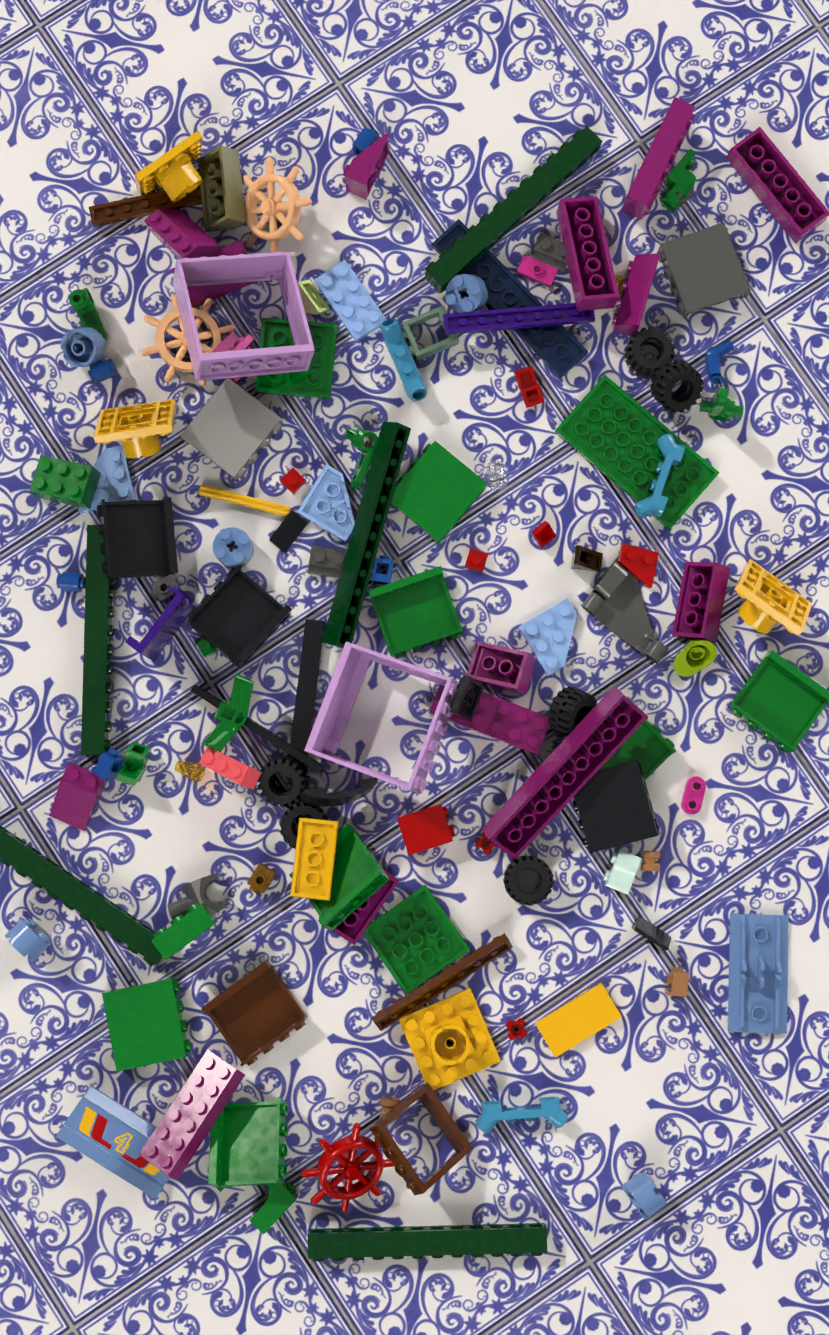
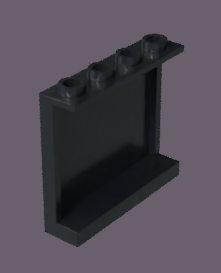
(137, 538)
(238, 617)
(616, 807)

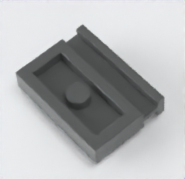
(550, 252)
(326, 562)

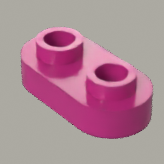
(691, 794)

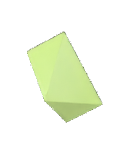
(311, 299)

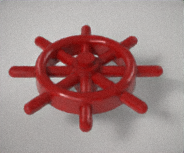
(348, 1168)

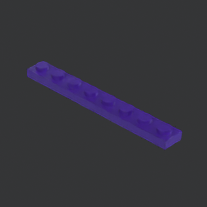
(515, 318)

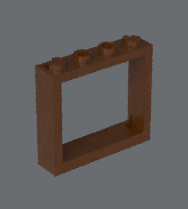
(444, 1122)

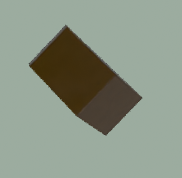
(586, 559)

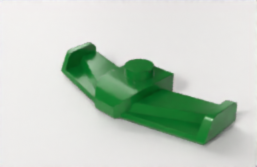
(231, 714)

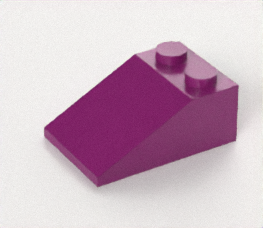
(366, 167)
(502, 667)
(77, 796)

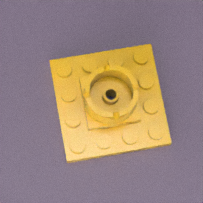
(173, 170)
(137, 426)
(770, 601)
(447, 1019)

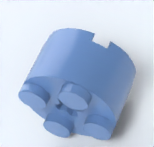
(456, 295)
(83, 347)
(227, 538)
(28, 939)
(644, 1195)

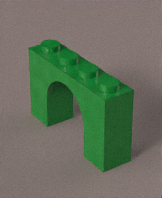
(278, 1201)

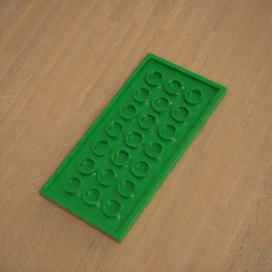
(623, 445)

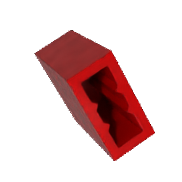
(425, 829)

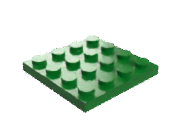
(310, 383)
(415, 939)

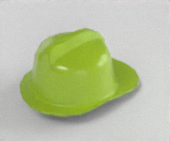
(694, 657)

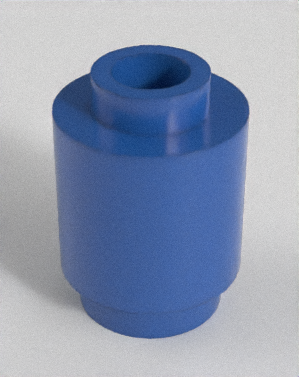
(102, 370)
(71, 581)

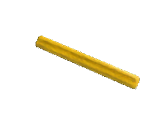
(243, 500)

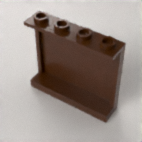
(255, 1013)

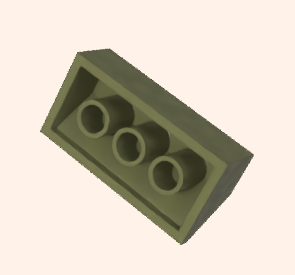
(221, 190)

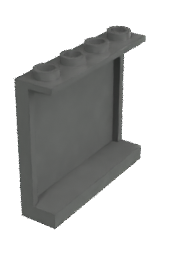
(703, 269)

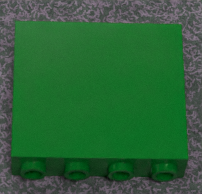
(437, 491)
(415, 612)
(780, 701)
(646, 746)
(354, 880)
(146, 1024)
(249, 1144)

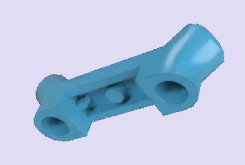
(403, 360)
(672, 455)
(548, 1108)

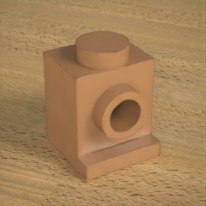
(677, 982)

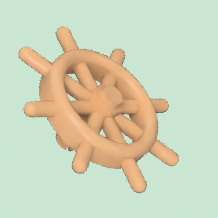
(273, 207)
(163, 326)

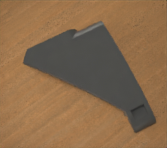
(621, 609)

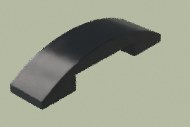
(317, 797)

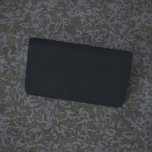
(288, 531)
(652, 933)

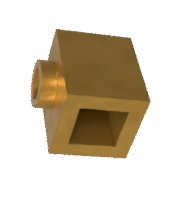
(261, 879)

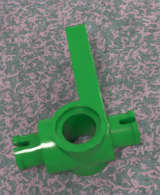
(86, 309)
(720, 406)
(357, 440)

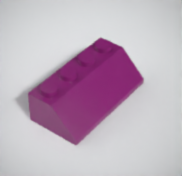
(181, 234)
(636, 293)
(199, 294)
(701, 601)
(358, 921)

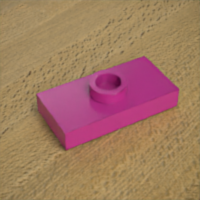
(537, 270)

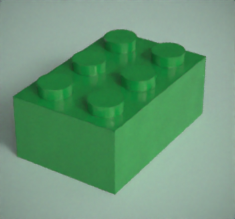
(65, 481)
(183, 930)

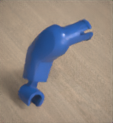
(712, 361)

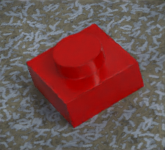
(293, 481)
(543, 534)
(476, 560)

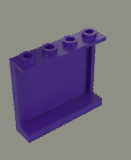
(165, 626)

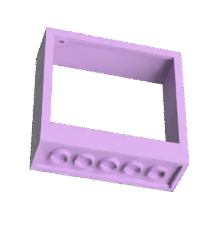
(237, 270)
(341, 699)

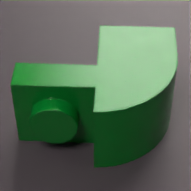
(134, 764)

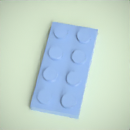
(350, 300)

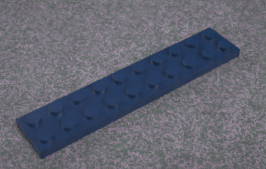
(551, 343)

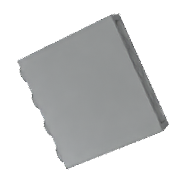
(232, 429)

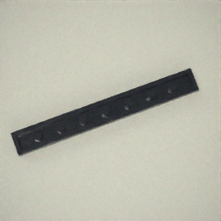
(307, 684)
(265, 733)

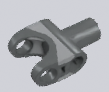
(196, 892)

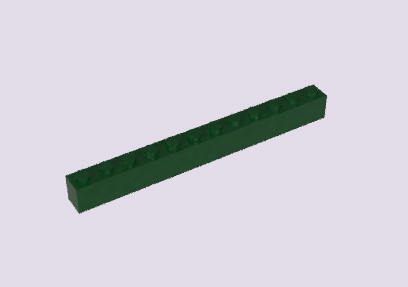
(513, 209)
(366, 534)
(97, 651)
(78, 896)
(427, 1241)

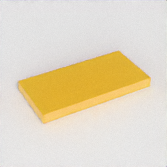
(314, 859)
(578, 1019)

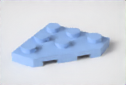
(114, 480)
(329, 504)
(551, 635)

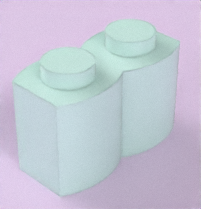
(622, 871)

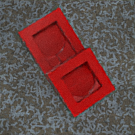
(528, 386)

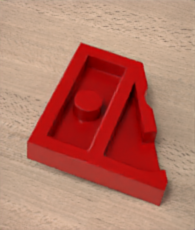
(639, 562)

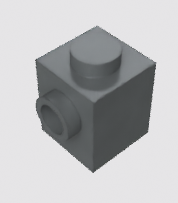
(161, 591)

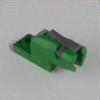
(679, 183)

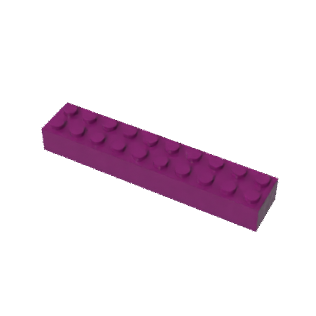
(564, 773)

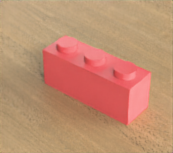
(230, 768)

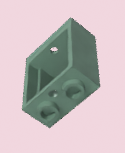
(452, 340)

